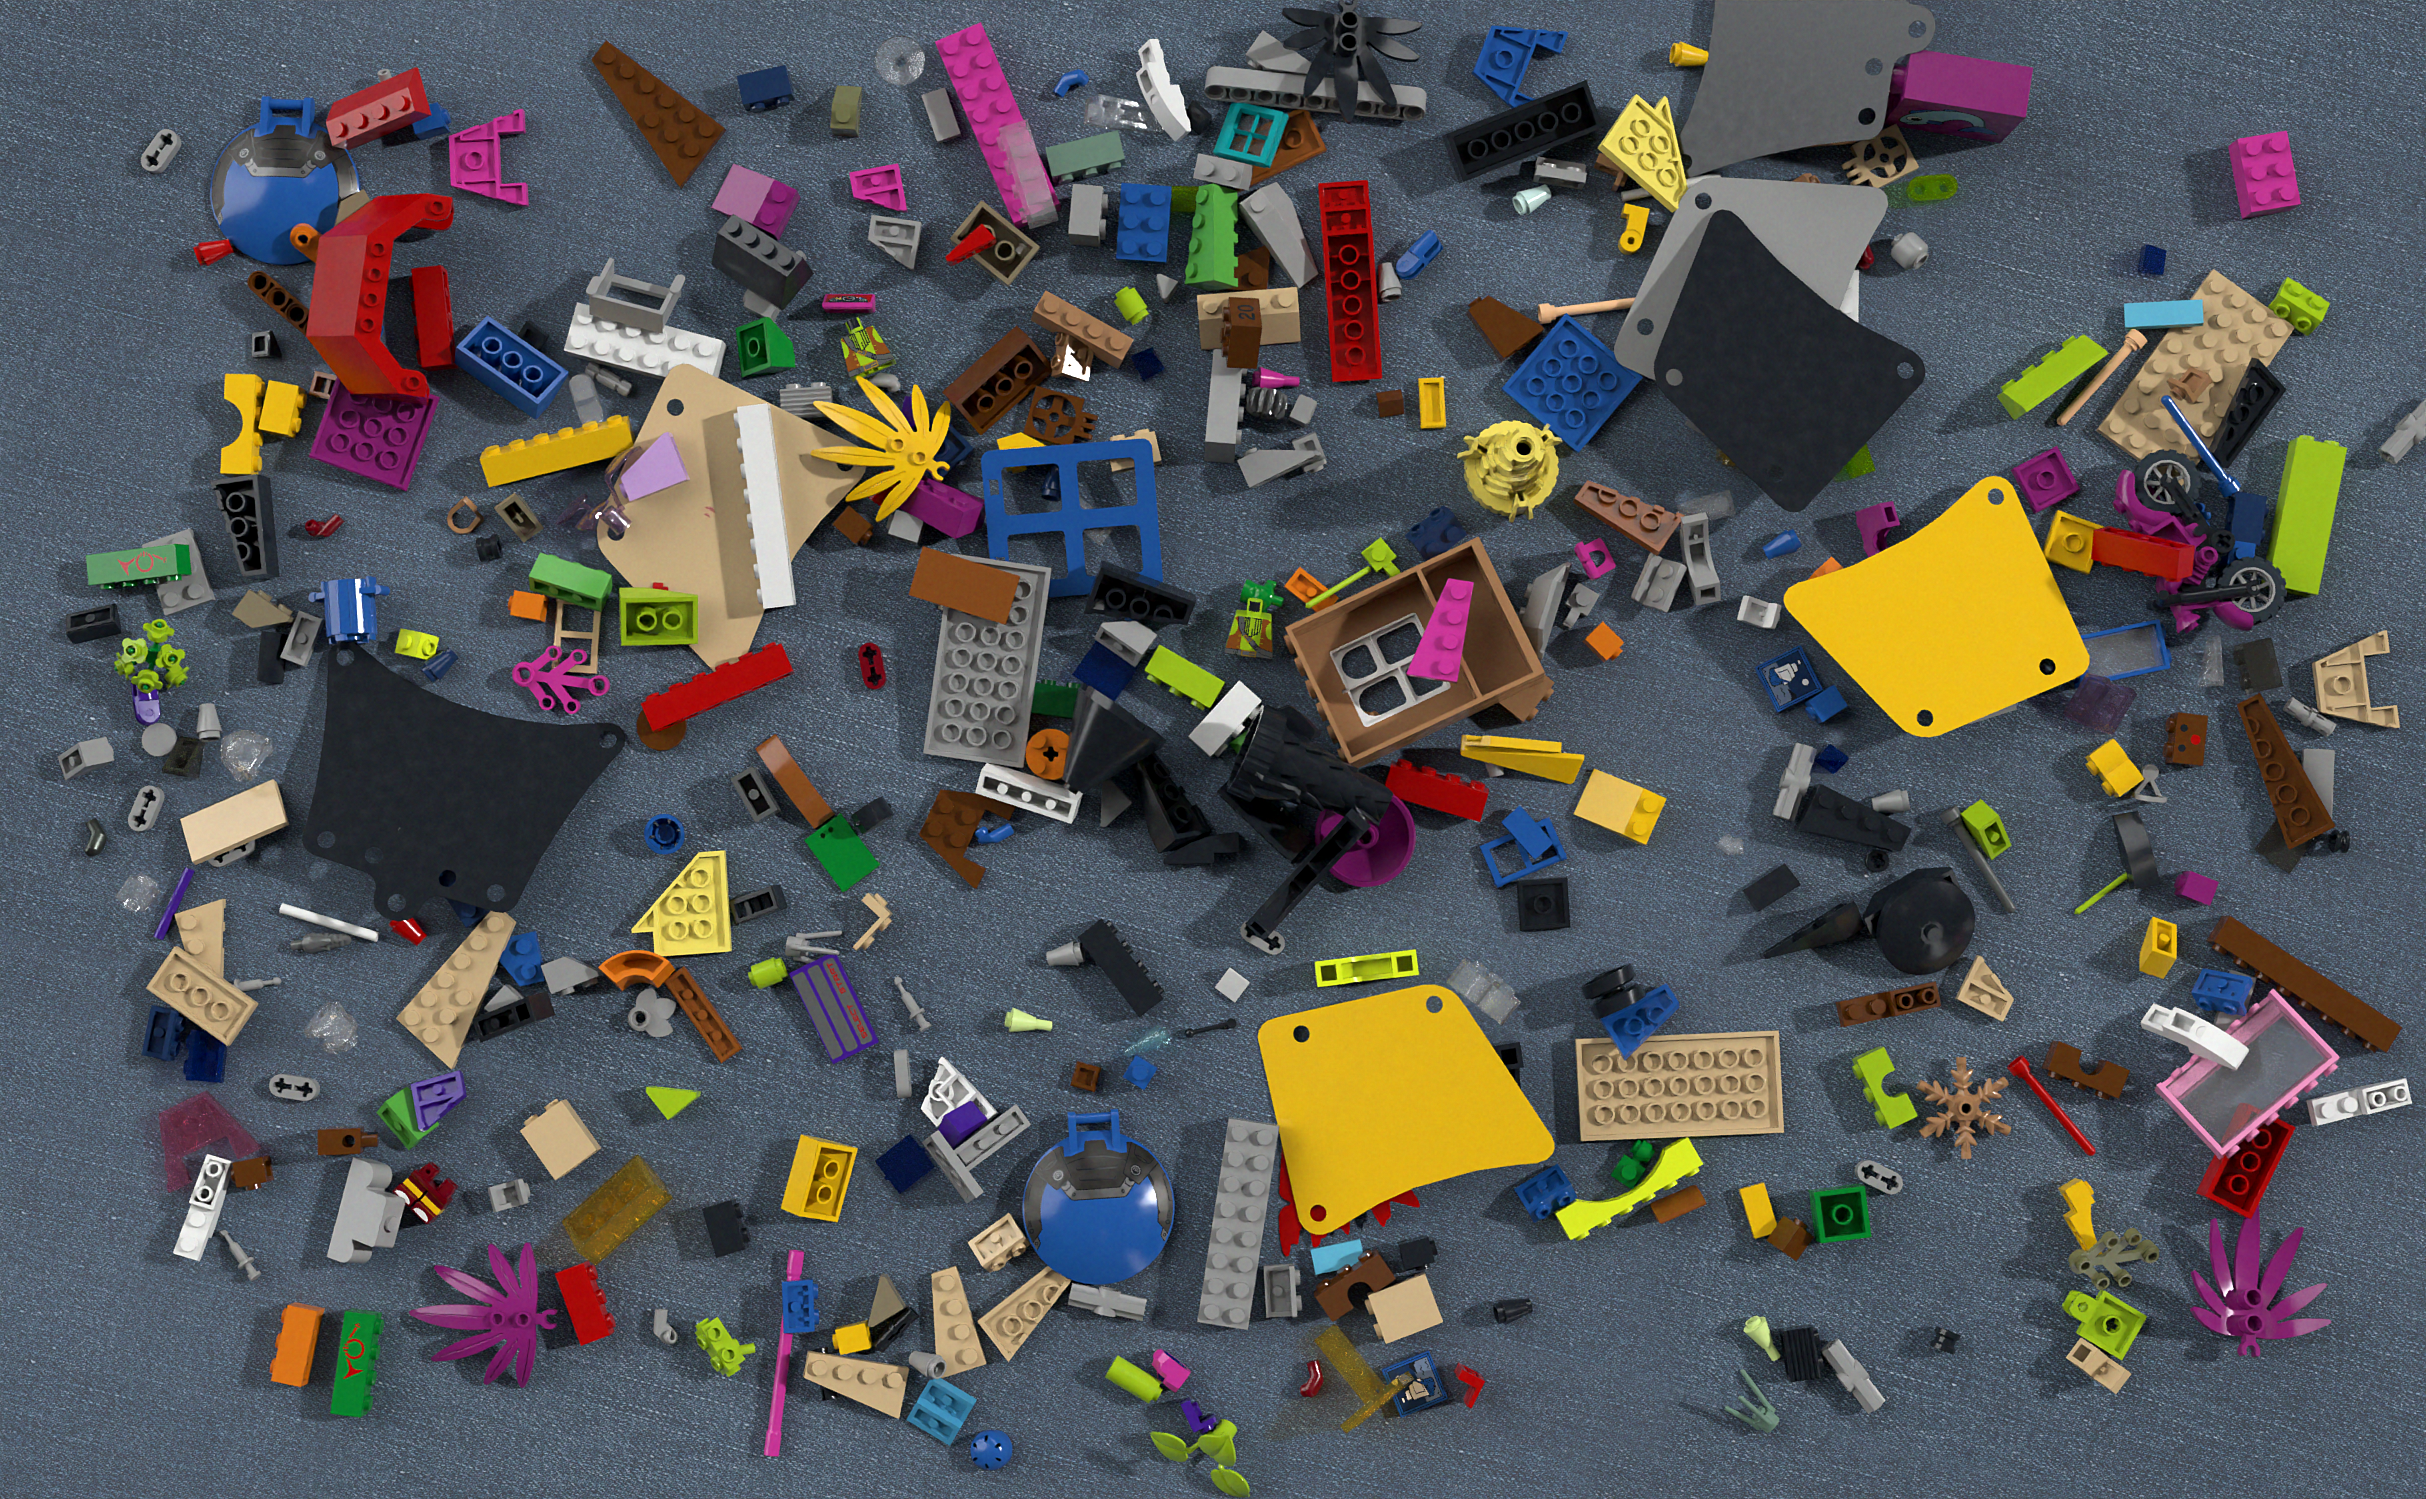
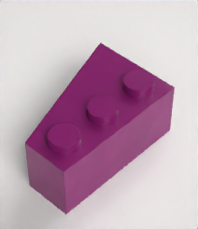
(946, 508)

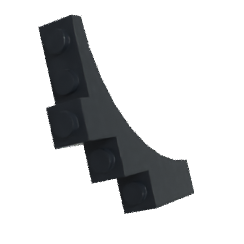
(1308, 874)

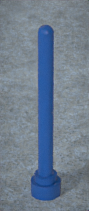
(2226, 484)

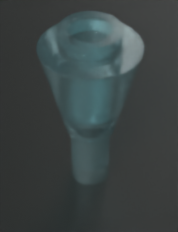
(1154, 1039)

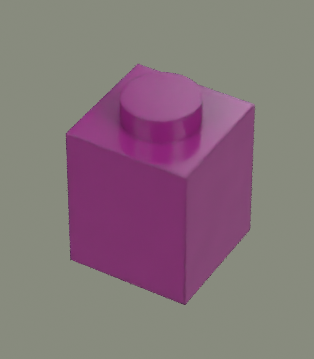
(2195, 888)

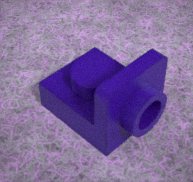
(1193, 1413)

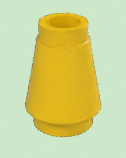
(1687, 55)

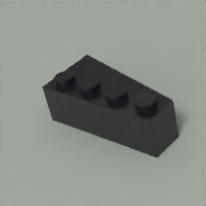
(250, 522)

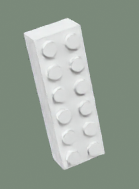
(640, 349)

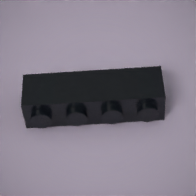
(1120, 967)

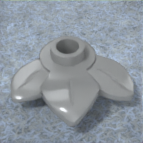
(655, 1012)

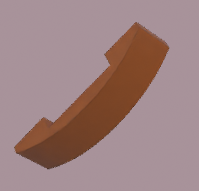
(794, 781)

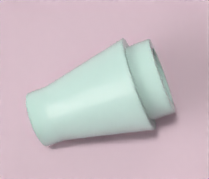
(1530, 199)

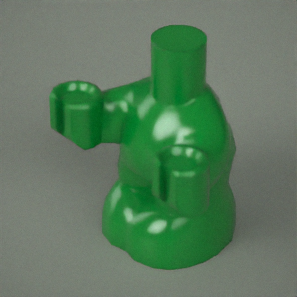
(1265, 593)

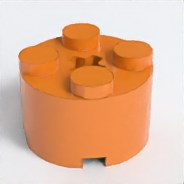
(1041, 744)

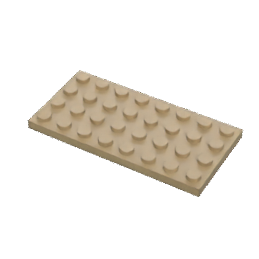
(2232, 334)
(1680, 1086)

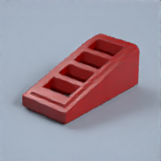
(974, 243)

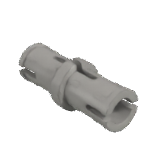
(2309, 717)

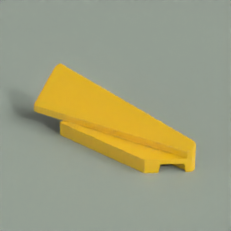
(1524, 755)

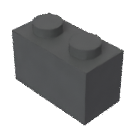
(755, 794)

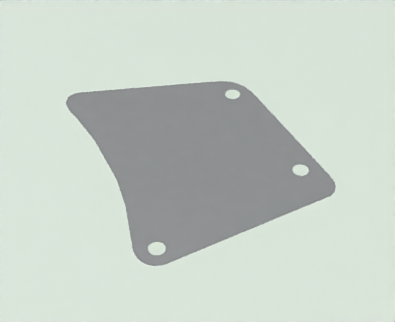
(1806, 226)

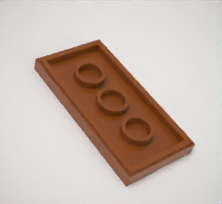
(1297, 145)
(964, 585)

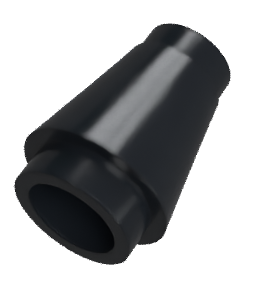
(1511, 1310)

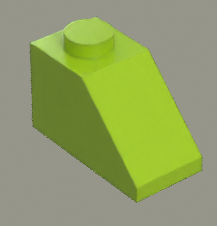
(1986, 828)

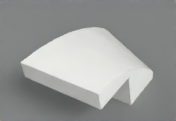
(951, 1091)

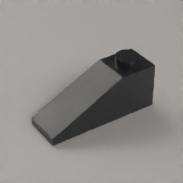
(513, 1016)

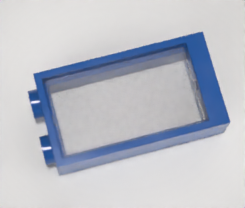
(2126, 651)

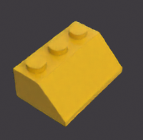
(819, 1178)

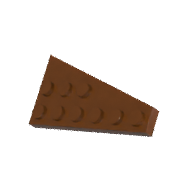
(668, 121)

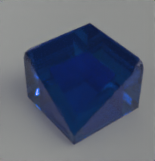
(1831, 758)

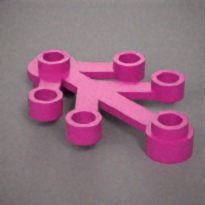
(556, 679)

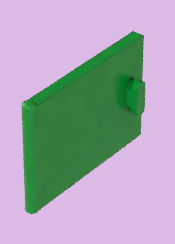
(842, 852)

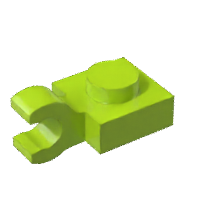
(1381, 557)

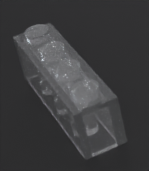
(1027, 173)

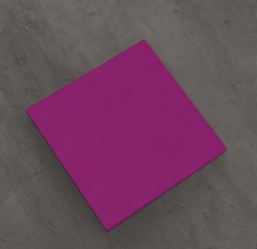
(373, 436)

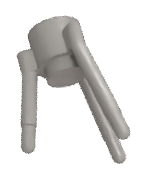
(798, 946)

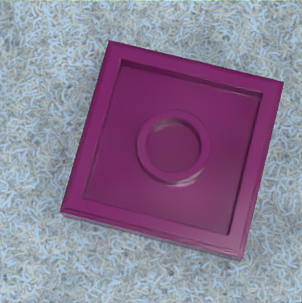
(2045, 479)

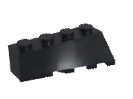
(1133, 595)

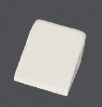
(1232, 984)

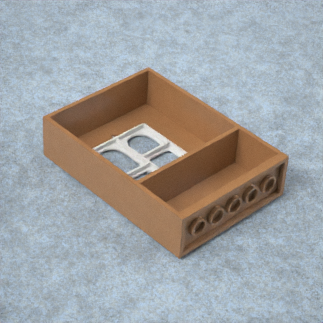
(1493, 664)

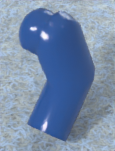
(995, 836)

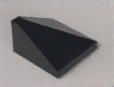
(265, 345)

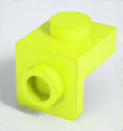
(416, 644)

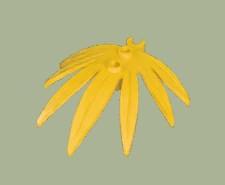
(905, 450)

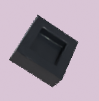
(533, 335)

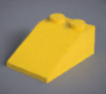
(1620, 807)

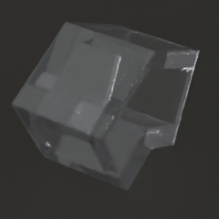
(1730, 845)

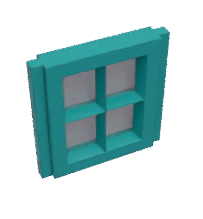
(1243, 141)

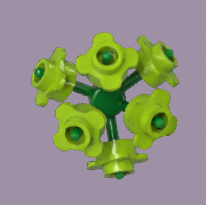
(137, 652)

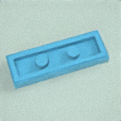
(2163, 314)

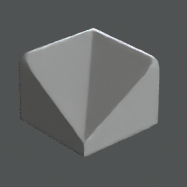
(1303, 411)

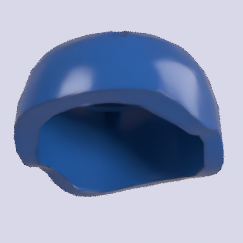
(664, 833)
(987, 1451)

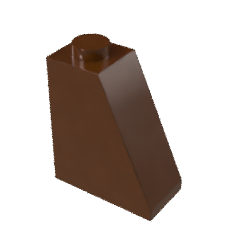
(1502, 326)

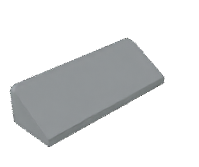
(2320, 770)

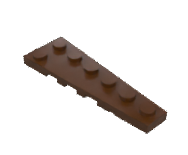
(2288, 786)

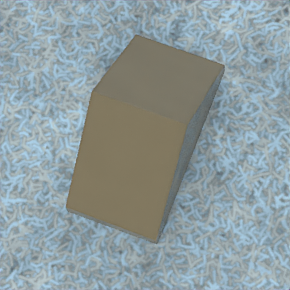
(519, 517)
(886, 1301)

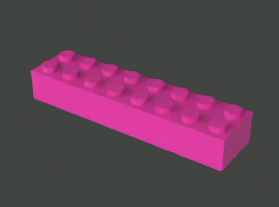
(986, 104)

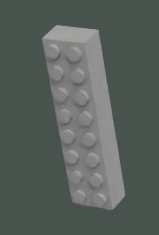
(1238, 1223)

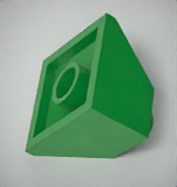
(763, 348)

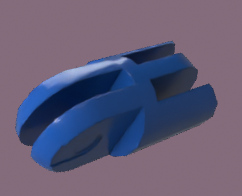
(1419, 256)

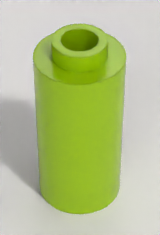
(1134, 1380)

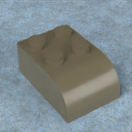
(1007, 256)

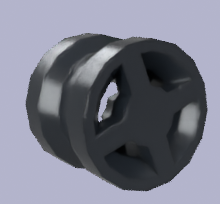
(489, 548)
(1945, 1340)

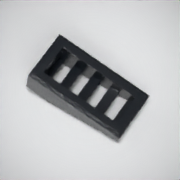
(773, 899)

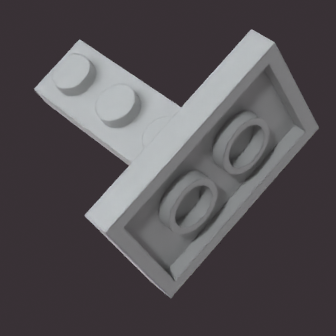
(974, 1150)

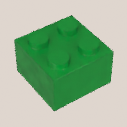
(1839, 1213)

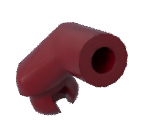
(324, 529)

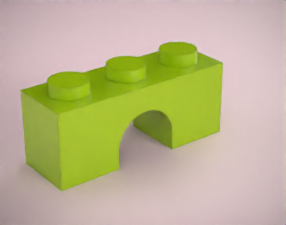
(1872, 1068)

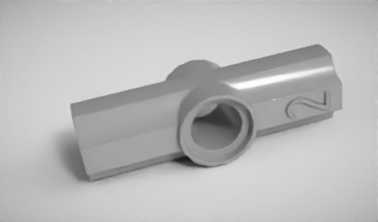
(2407, 434)
(1794, 782)
(1107, 1301)
(1852, 1376)

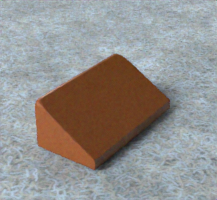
(1677, 1204)

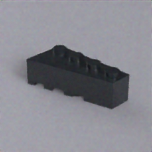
(1847, 820)

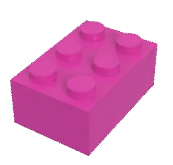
(2264, 174)

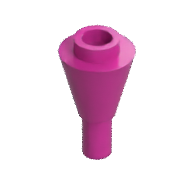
(1271, 379)

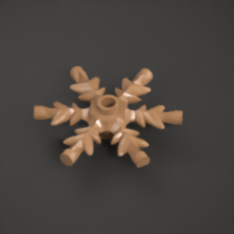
(1955, 1107)

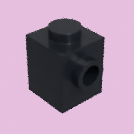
(1417, 1252)

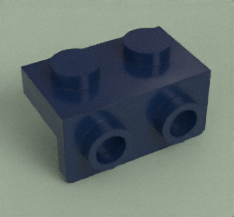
(1436, 533)
(163, 1033)

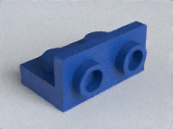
(2222, 992)
(1546, 1193)
(799, 1305)

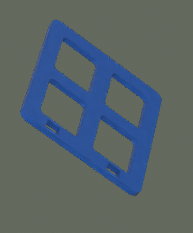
(1073, 518)

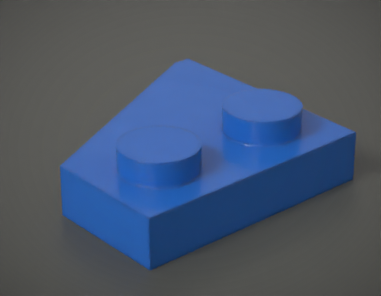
(523, 959)

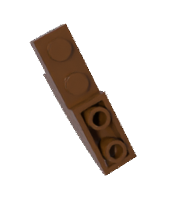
(1888, 1004)

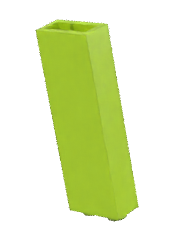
(2305, 512)

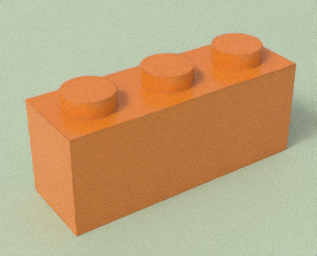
(296, 1344)

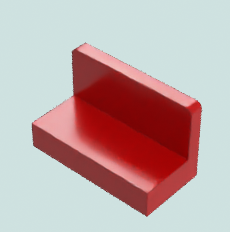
(1472, 1378)

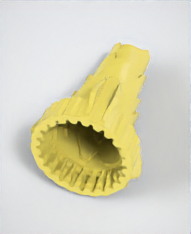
(1502, 476)

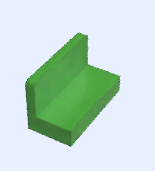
(401, 1118)

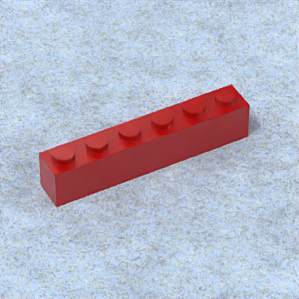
(717, 688)

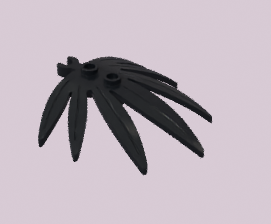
(1347, 40)

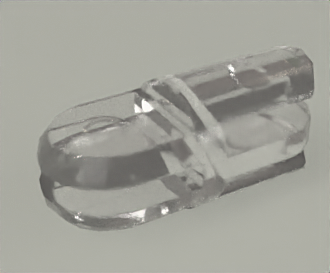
(585, 398)

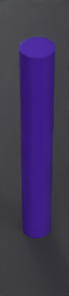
(174, 903)

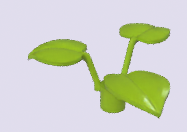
(1216, 1445)

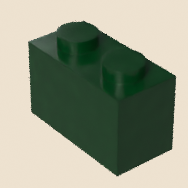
(1053, 699)

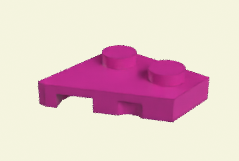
(880, 187)

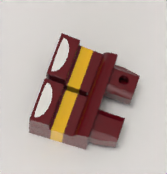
(420, 1183)

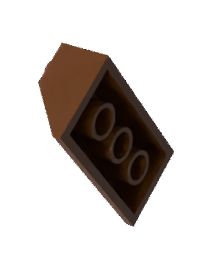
(998, 380)

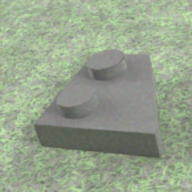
(896, 238)

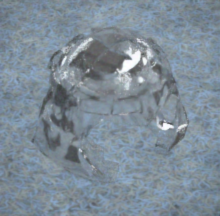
(244, 752)
(334, 1027)

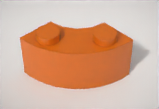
(636, 967)

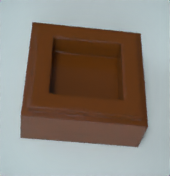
(1085, 1076)

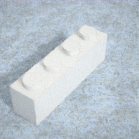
(1028, 792)

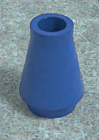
(1783, 544)

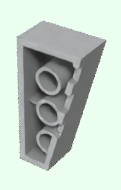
(1224, 411)

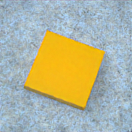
(2070, 542)

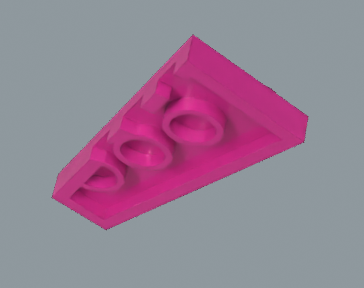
(1443, 640)

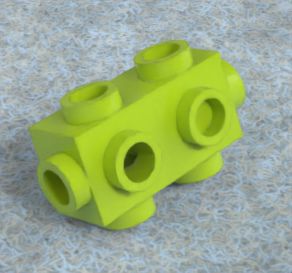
(724, 1351)

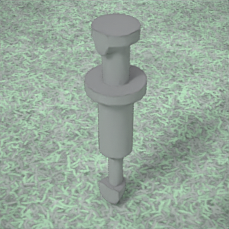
(254, 984)
(916, 1012)
(242, 1258)

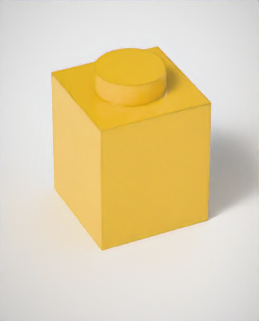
(852, 1337)

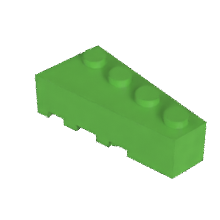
(1213, 240)

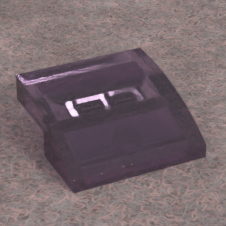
(2100, 703)

